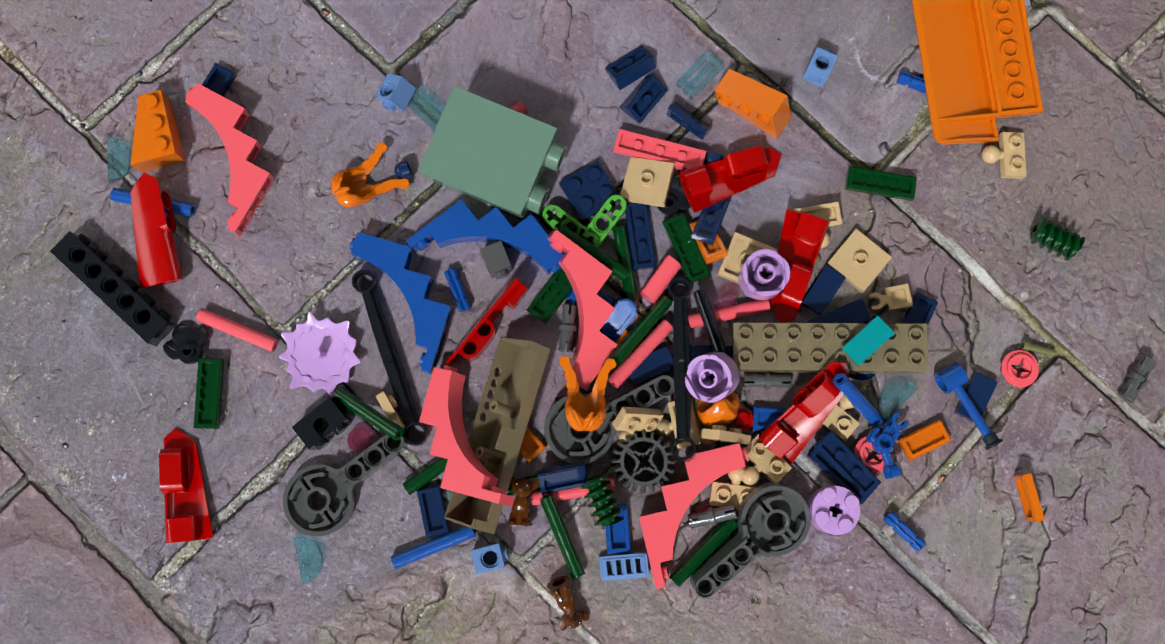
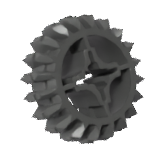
(660, 474)

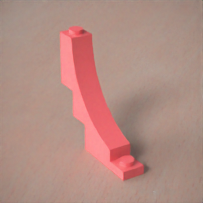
(248, 181)
(586, 279)
(463, 470)
(661, 527)

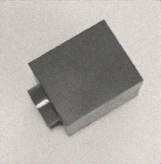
(496, 260)

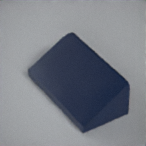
(631, 67)
(643, 98)
(688, 120)

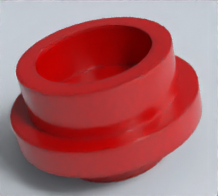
(743, 420)

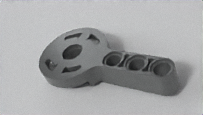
(561, 438)
(336, 487)
(755, 534)

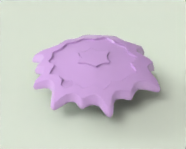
(319, 354)

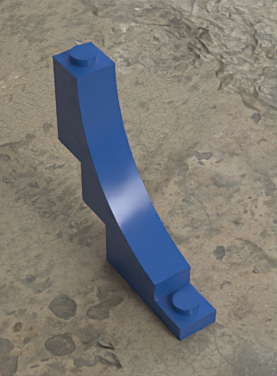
(460, 226)
(429, 317)

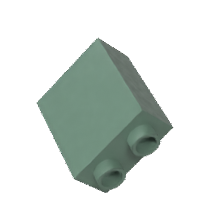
(492, 153)

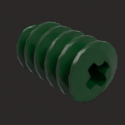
(1056, 238)
(601, 500)

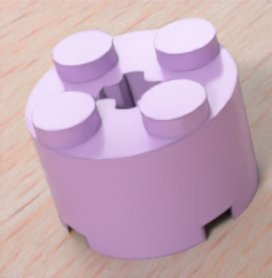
(772, 265)
(699, 373)
(834, 523)

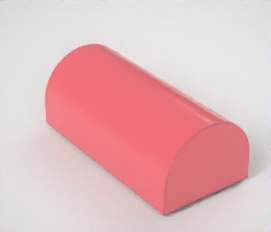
(660, 279)

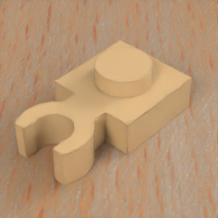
(895, 298)
(388, 405)

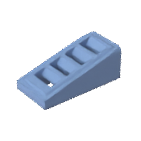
(624, 575)

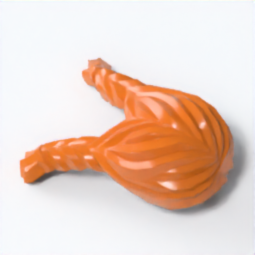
(350, 186)
(590, 411)

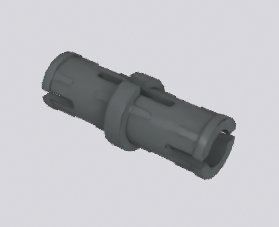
(567, 328)
(1137, 379)
(767, 380)
(712, 516)

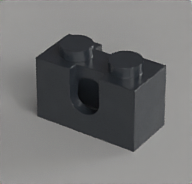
(308, 427)

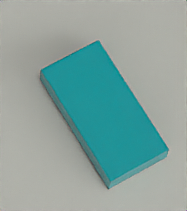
(868, 340)

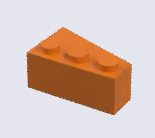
(754, 102)
(155, 133)

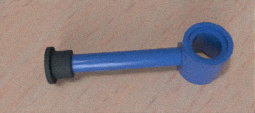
(952, 379)

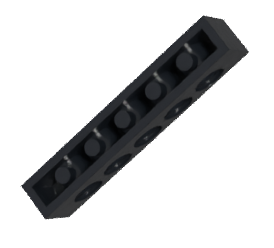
(69, 251)

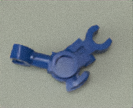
(884, 443)

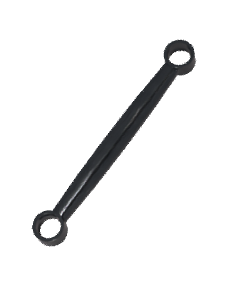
(389, 357)
(681, 360)

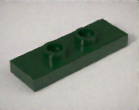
(880, 183)
(686, 248)
(550, 297)
(208, 393)

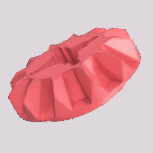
(1027, 363)
(873, 465)

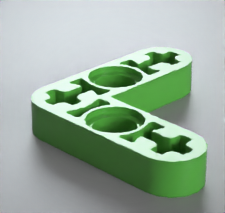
(591, 230)

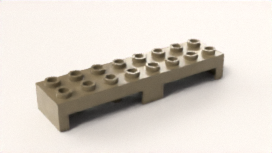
(814, 345)
(501, 434)

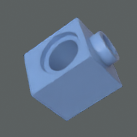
(819, 75)
(395, 92)
(480, 563)

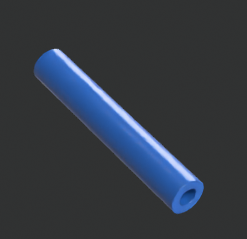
(179, 207)
(858, 400)
(432, 546)

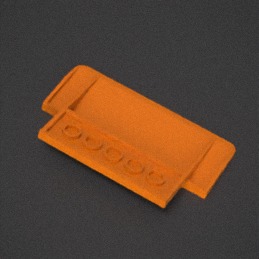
(975, 66)

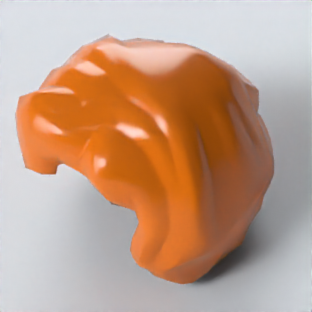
(719, 412)

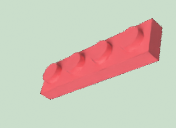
(651, 148)

